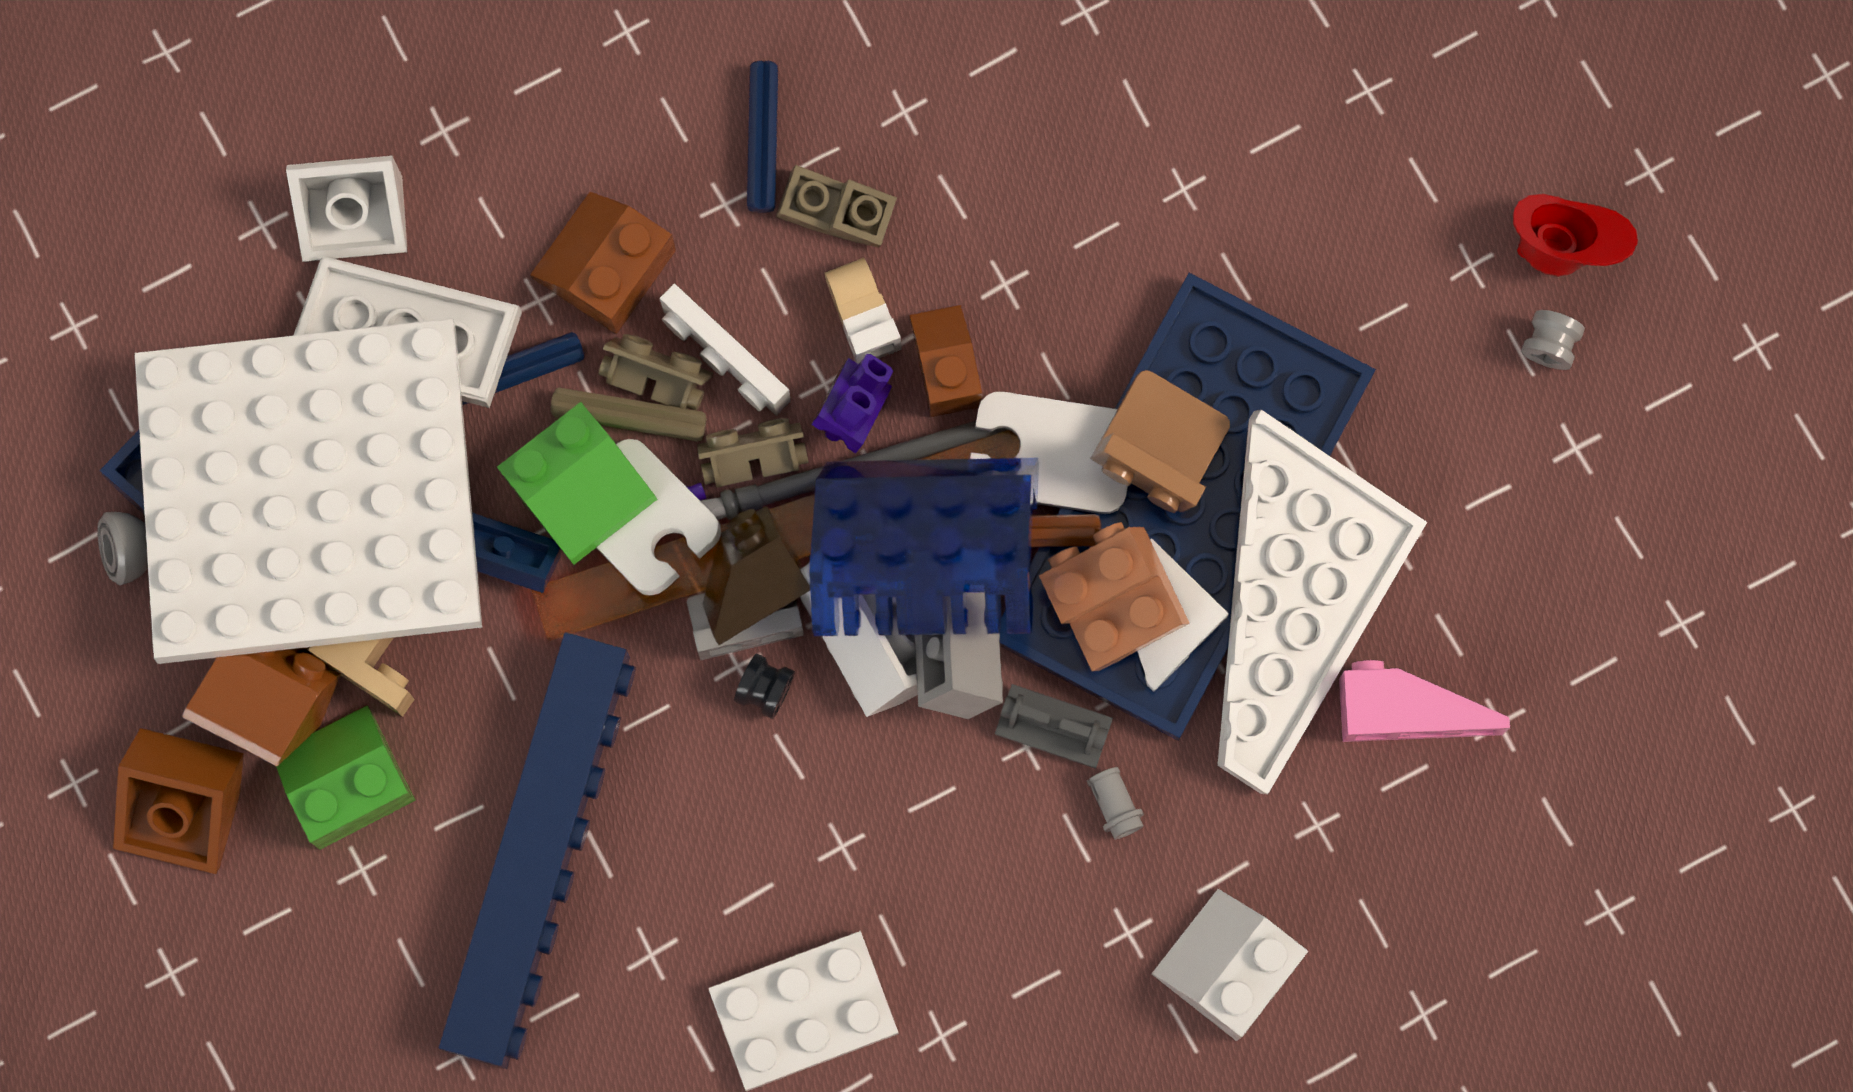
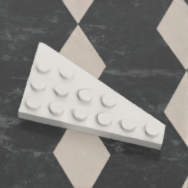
(1306, 582)

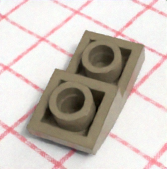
(836, 207)

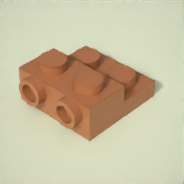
(1113, 595)

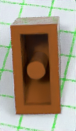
(946, 361)

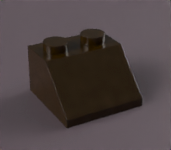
(751, 574)

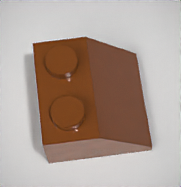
(605, 260)
(264, 700)
(176, 800)

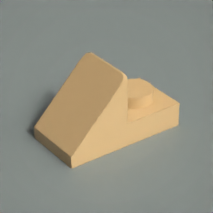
(356, 665)

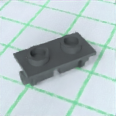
(1053, 726)

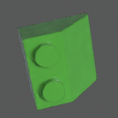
(577, 483)
(343, 779)

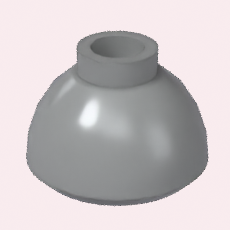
(122, 546)

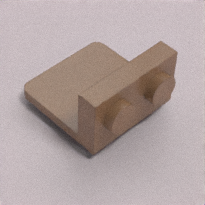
(1161, 442)

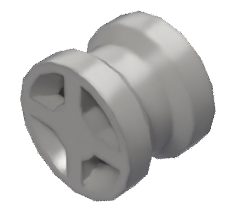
(1553, 339)

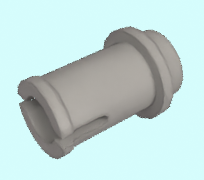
(1115, 803)

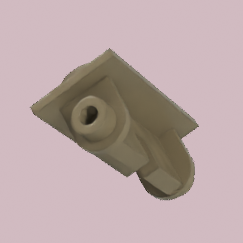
(674, 375)
(770, 445)

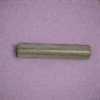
(633, 414)

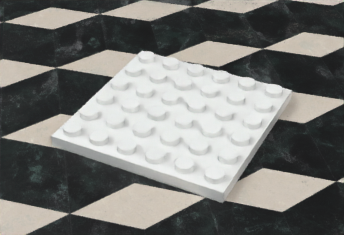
(306, 491)

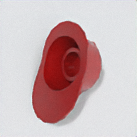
(1567, 234)

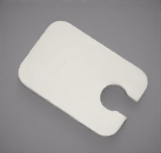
(1063, 441)
(674, 512)

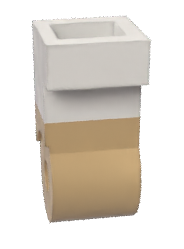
(862, 311)

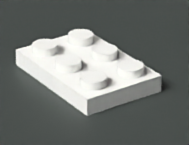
(803, 1011)

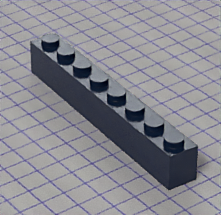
(536, 851)

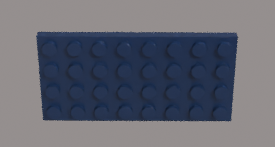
(1236, 364)

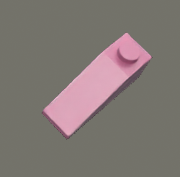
(1402, 706)

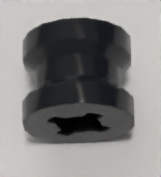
(764, 686)

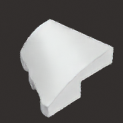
(1203, 613)

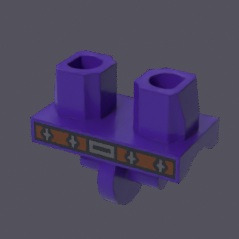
(854, 401)

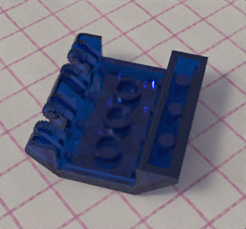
(921, 537)

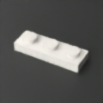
(723, 351)

